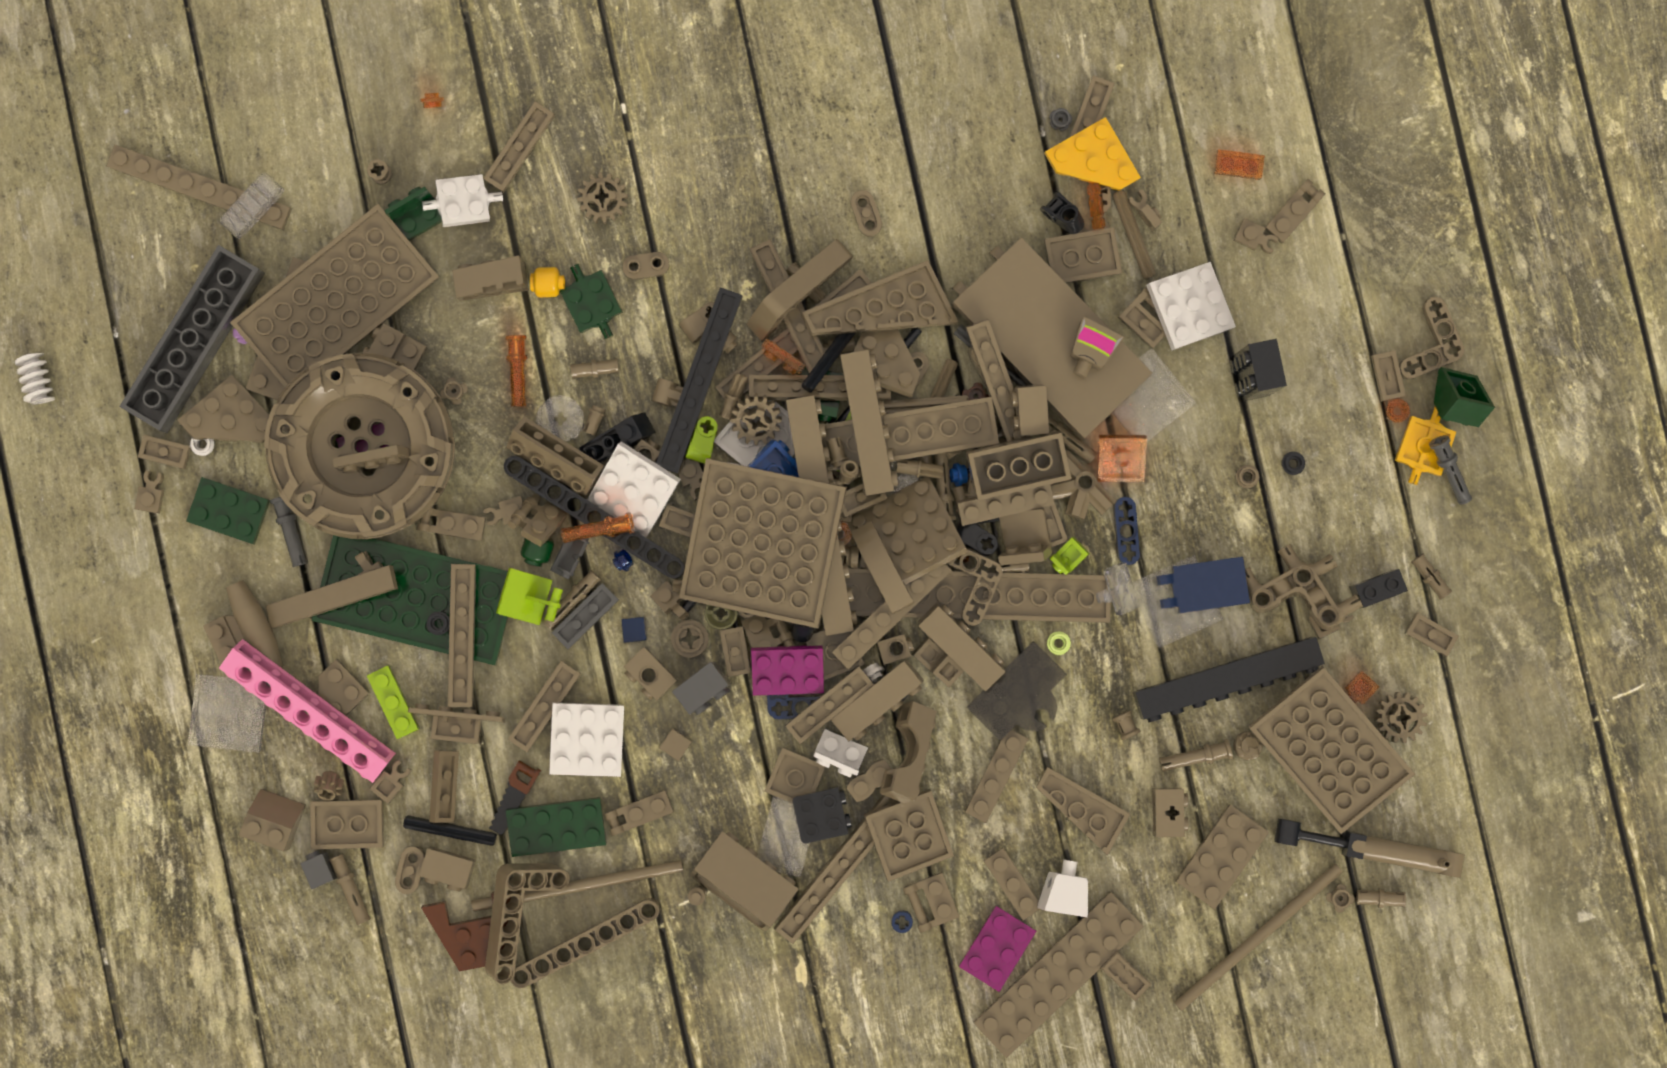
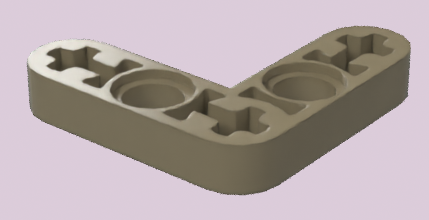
(1440, 350)
(981, 581)

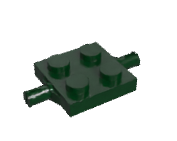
(591, 301)

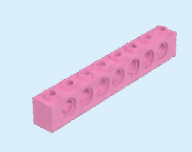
(302, 700)

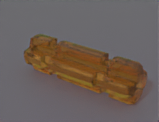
(1096, 206)

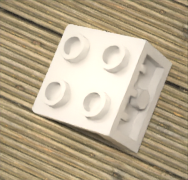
(839, 752)

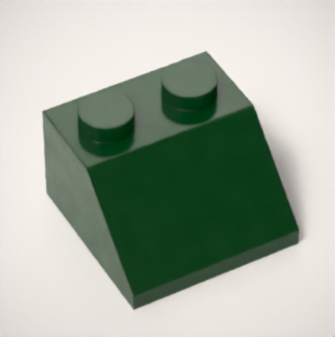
(1461, 398)

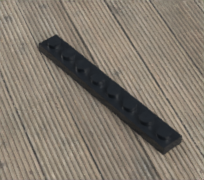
(699, 380)

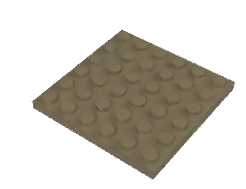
(762, 542)

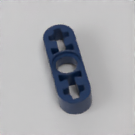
(1119, 514)

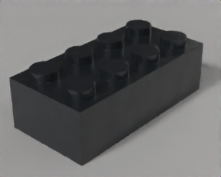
(1258, 370)

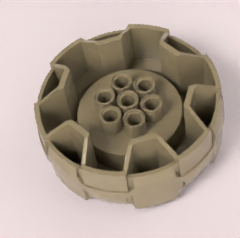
(321, 409)

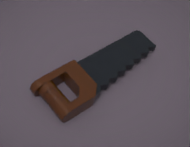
(514, 794)

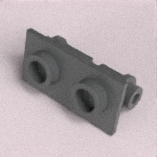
(567, 557)

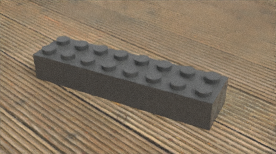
(192, 339)

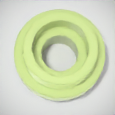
(1065, 639)

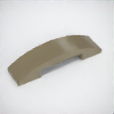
(882, 567)

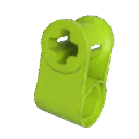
(702, 443)

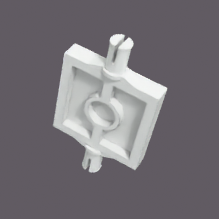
(462, 200)

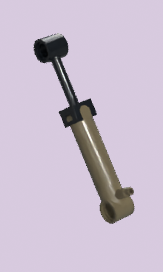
(1377, 849)

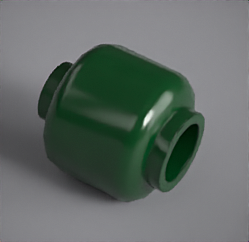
(535, 554)

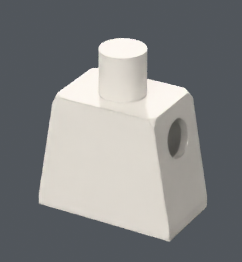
(1065, 892)

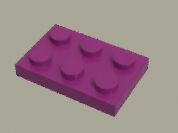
(787, 670)
(997, 948)

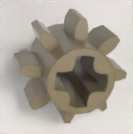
(328, 785)

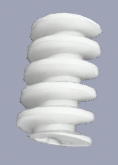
(33, 379)

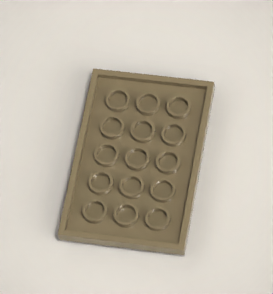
(1331, 750)

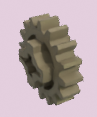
(593, 198)
(764, 423)
(1402, 726)

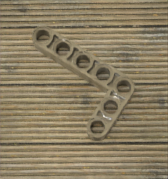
(797, 288)
(513, 911)

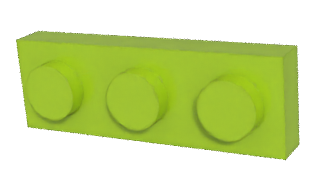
(392, 702)

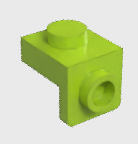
(1069, 556)

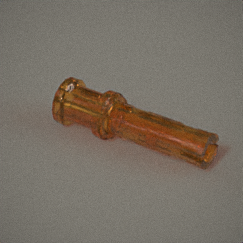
(517, 357)
(608, 527)

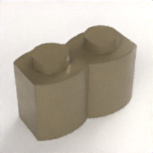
(865, 783)

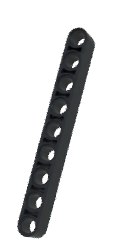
(585, 510)

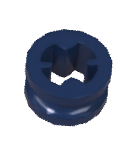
(908, 917)

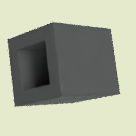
(318, 869)

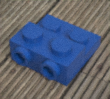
(776, 458)

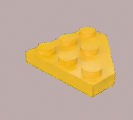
(1094, 157)

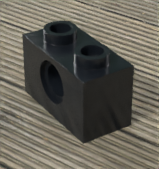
(1379, 588)

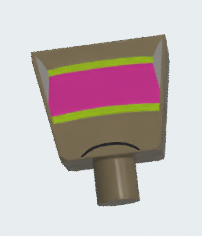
(1093, 346)

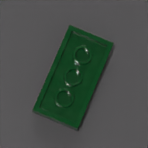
(556, 827)

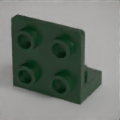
(409, 213)

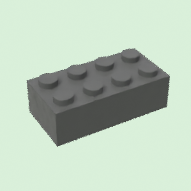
(701, 688)

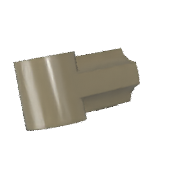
(666, 393)

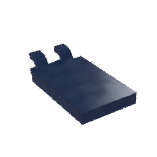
(1206, 585)

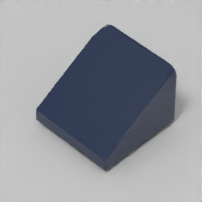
(634, 629)

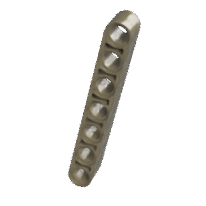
(594, 934)

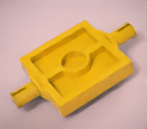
(1415, 447)

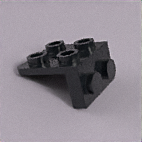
(821, 815)

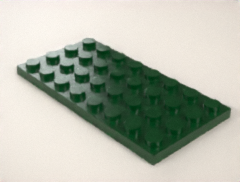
(422, 590)

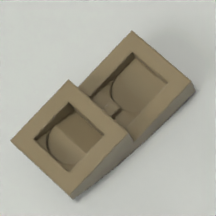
(938, 662)

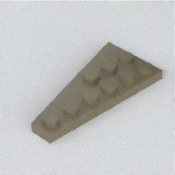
(895, 302)

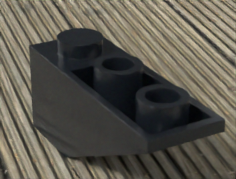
(628, 431)

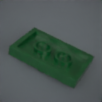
(228, 510)

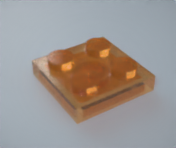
(1121, 458)

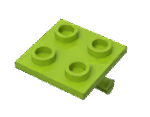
(526, 597)

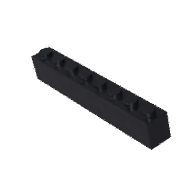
(1228, 678)

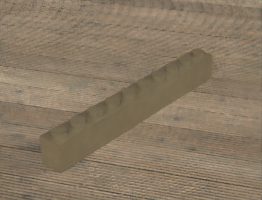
(811, 464)

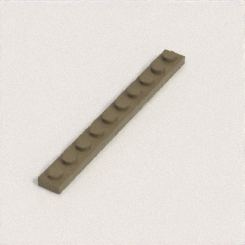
(1000, 390)

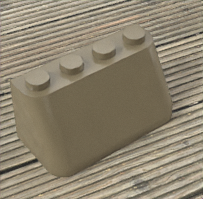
(744, 881)

